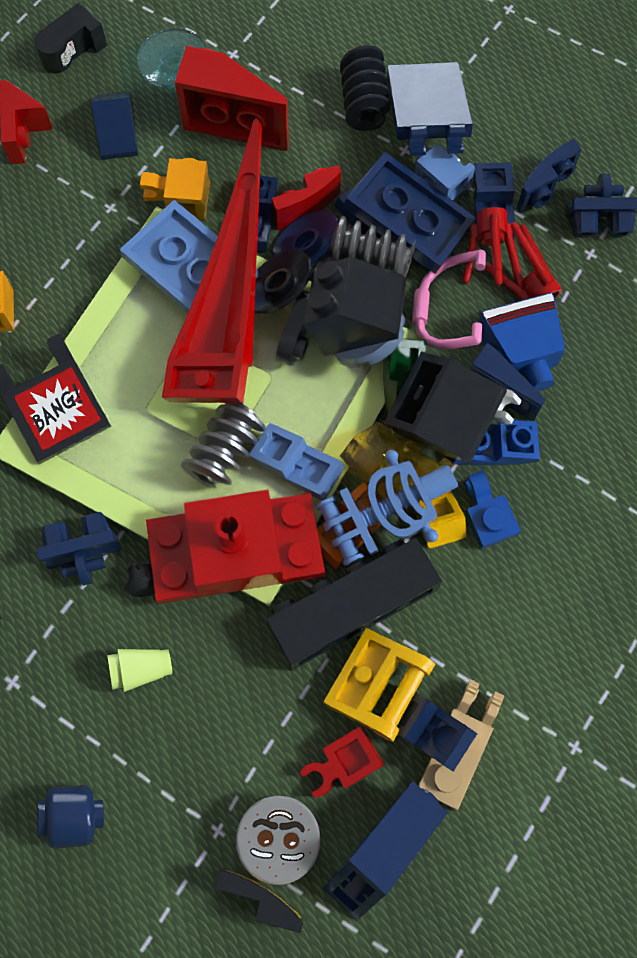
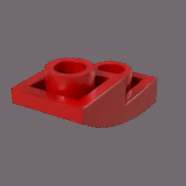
(318, 191)

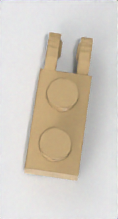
(451, 786)

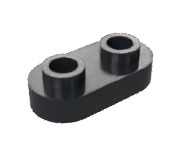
(293, 342)

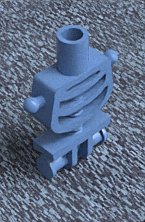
(424, 489)

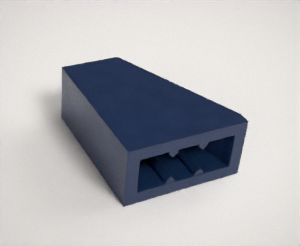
(386, 851)

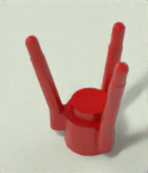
(493, 230)
(540, 279)

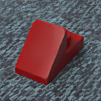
(17, 118)

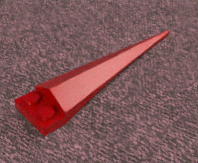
(218, 332)

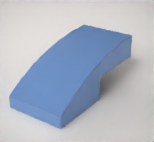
(296, 462)

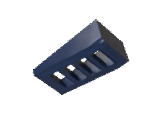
(498, 370)

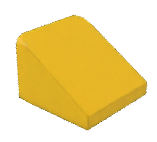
(449, 522)

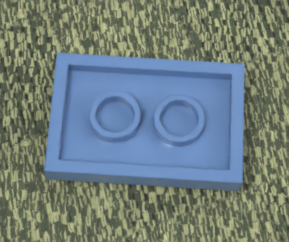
(172, 253)

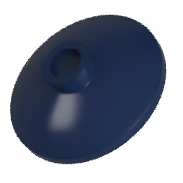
(309, 234)

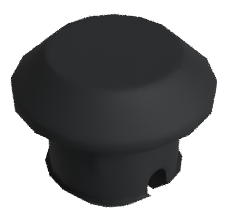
(140, 580)

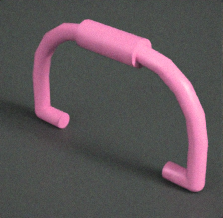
(421, 304)

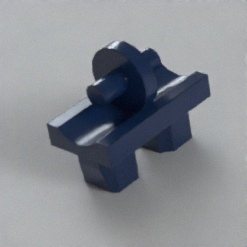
(618, 209)
(61, 550)

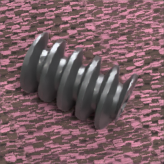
(371, 249)
(222, 444)

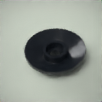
(281, 280)

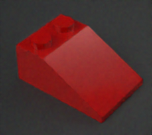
(225, 98)

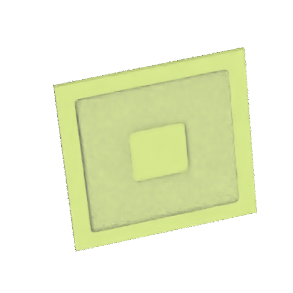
(136, 464)

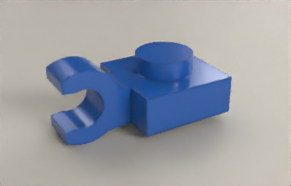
(489, 517)

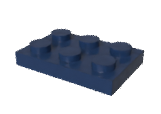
(408, 205)

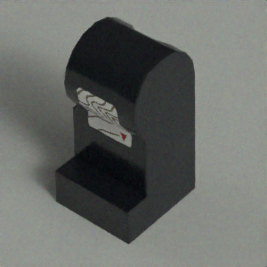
(69, 38)

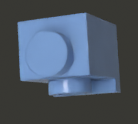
(444, 172)

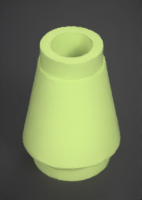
(138, 667)

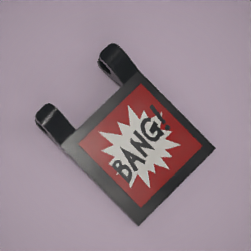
(55, 407)

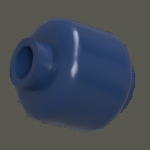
(69, 816)

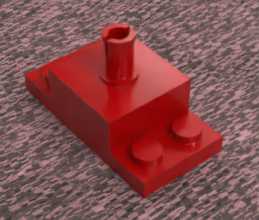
(234, 545)

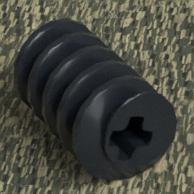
(364, 88)

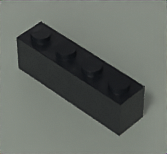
(353, 602)

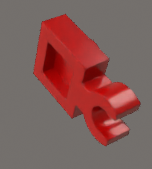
(349, 760)

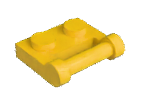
(366, 678)

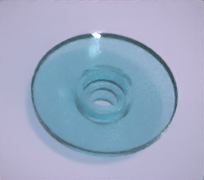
(162, 55)

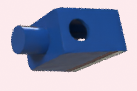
(527, 337)

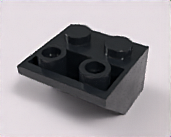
(445, 407)

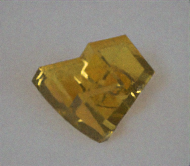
(367, 455)

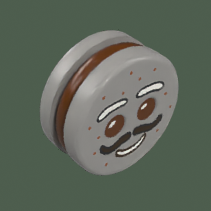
(278, 840)

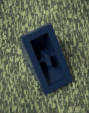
(115, 125)

